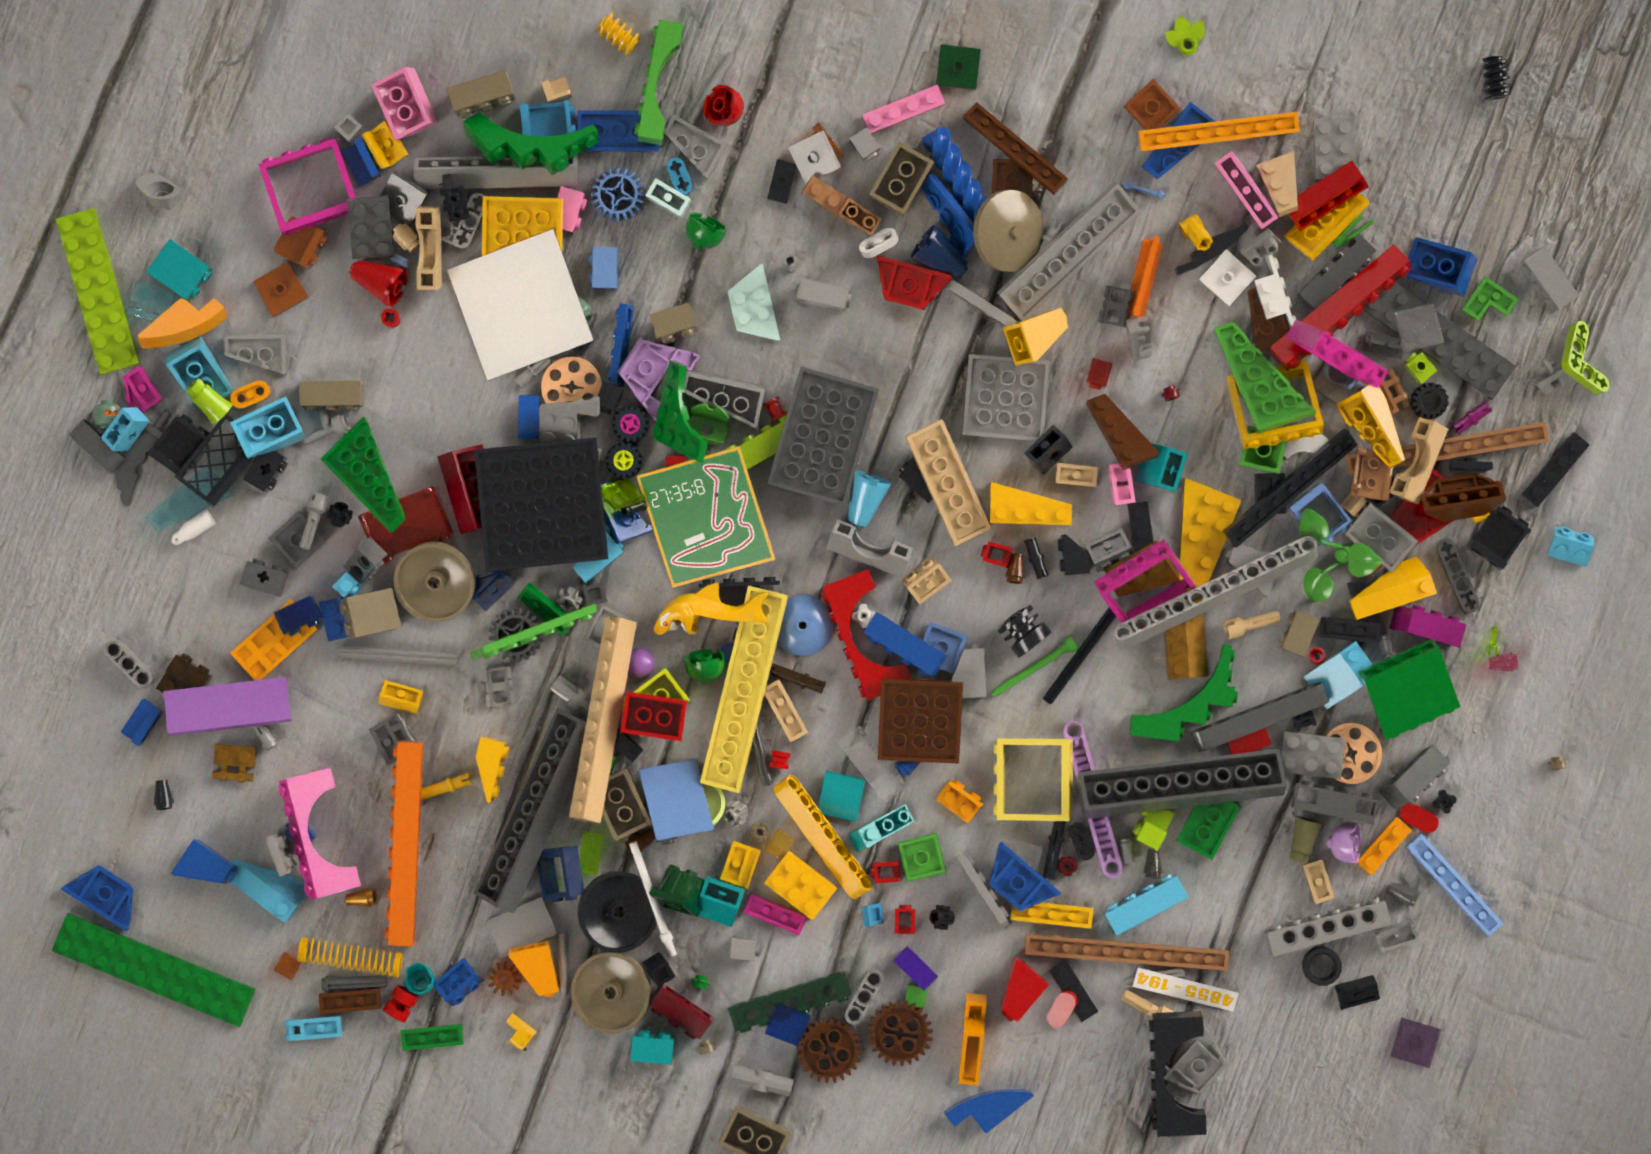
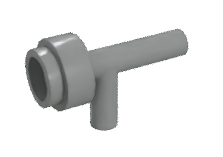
(339, 425)

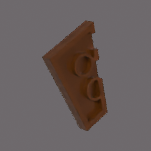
(1264, 331)

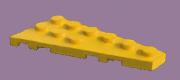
(1202, 535)

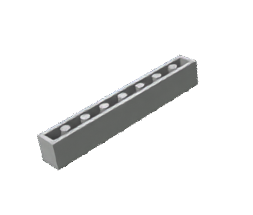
(480, 173)

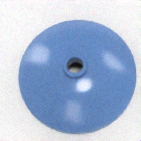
(818, 629)

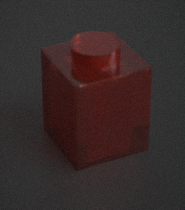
(1098, 373)

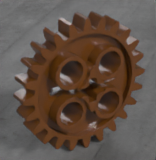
(904, 1014)
(812, 1057)

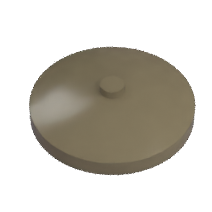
(1008, 230)
(434, 582)
(611, 992)

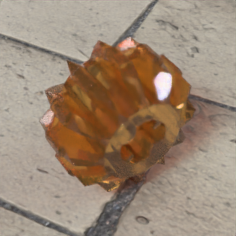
(502, 985)

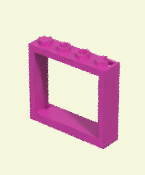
(317, 217)
(1336, 354)
(1135, 567)

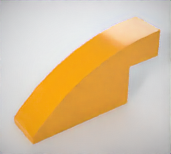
(181, 324)
(972, 1039)

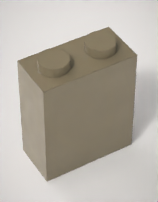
(370, 613)

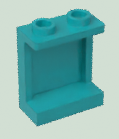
(180, 270)

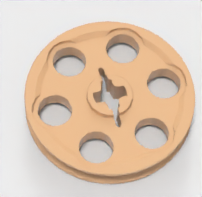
(568, 377)
(1362, 755)

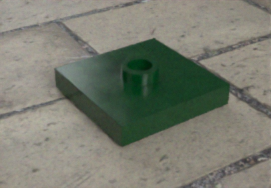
(958, 67)

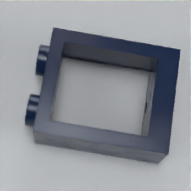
(571, 873)

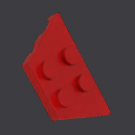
(910, 283)

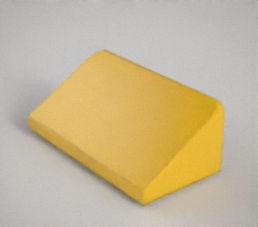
(400, 697)

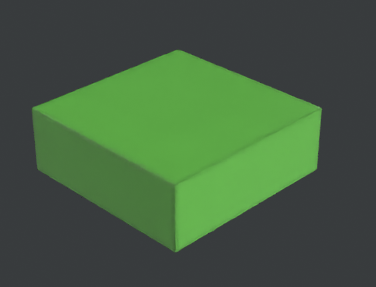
(916, 995)

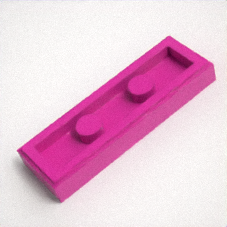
(775, 914)

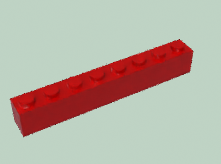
(1347, 302)

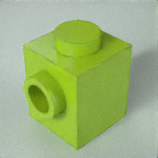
(1419, 367)

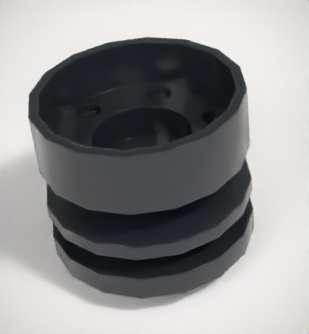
(1024, 631)

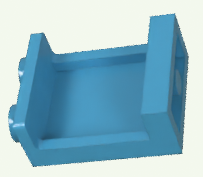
(547, 119)

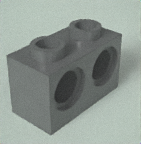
(366, 560)

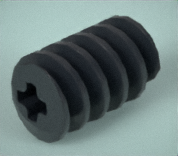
(1496, 77)

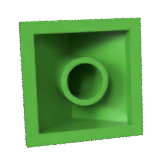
(1264, 458)

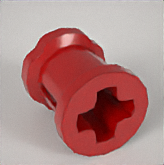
(384, 317)
(775, 409)

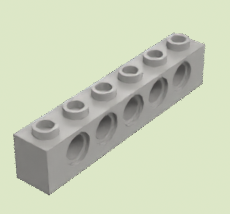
(1379, 918)

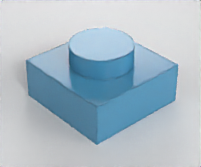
(872, 914)

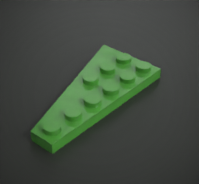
(530, 634)

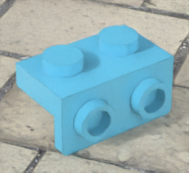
(1571, 546)

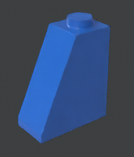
(204, 864)

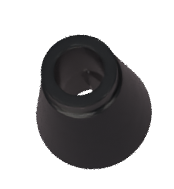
(162, 797)

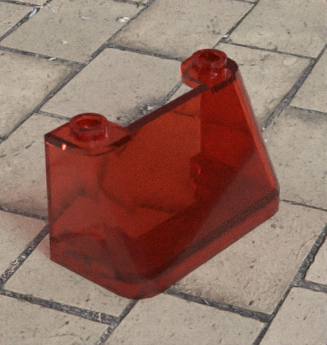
(424, 522)

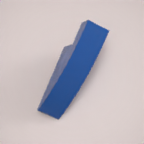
(988, 1107)

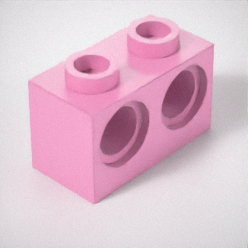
(1121, 485)

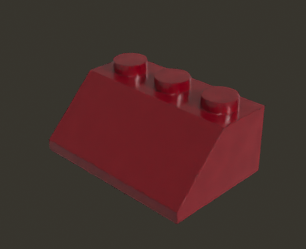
(681, 1012)

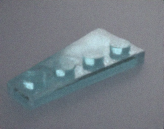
(183, 503)

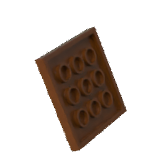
(920, 720)

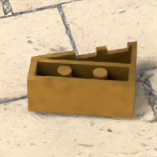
(1156, 576)

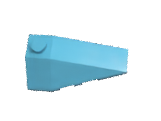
(274, 893)

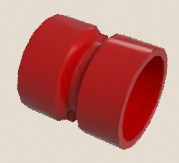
(403, 996)

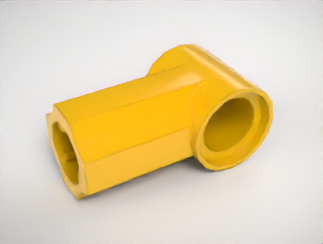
(1194, 230)

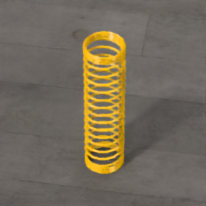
(303, 947)

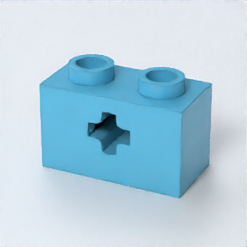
(125, 429)

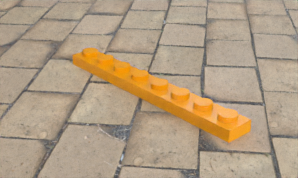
(1218, 131)

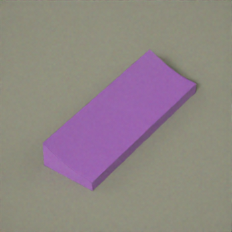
(227, 706)

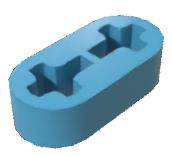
(684, 174)

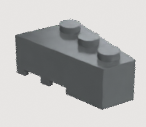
(1415, 777)

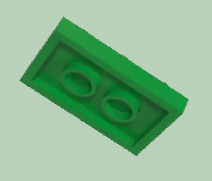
(1207, 827)

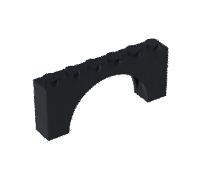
(1169, 1032)

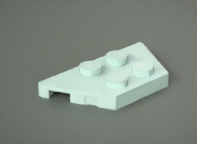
(753, 306)

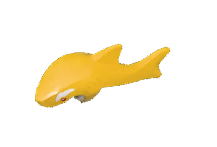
(706, 603)

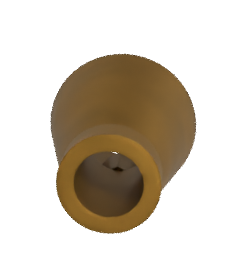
(364, 897)

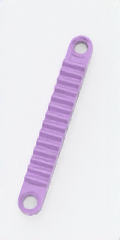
(1099, 827)

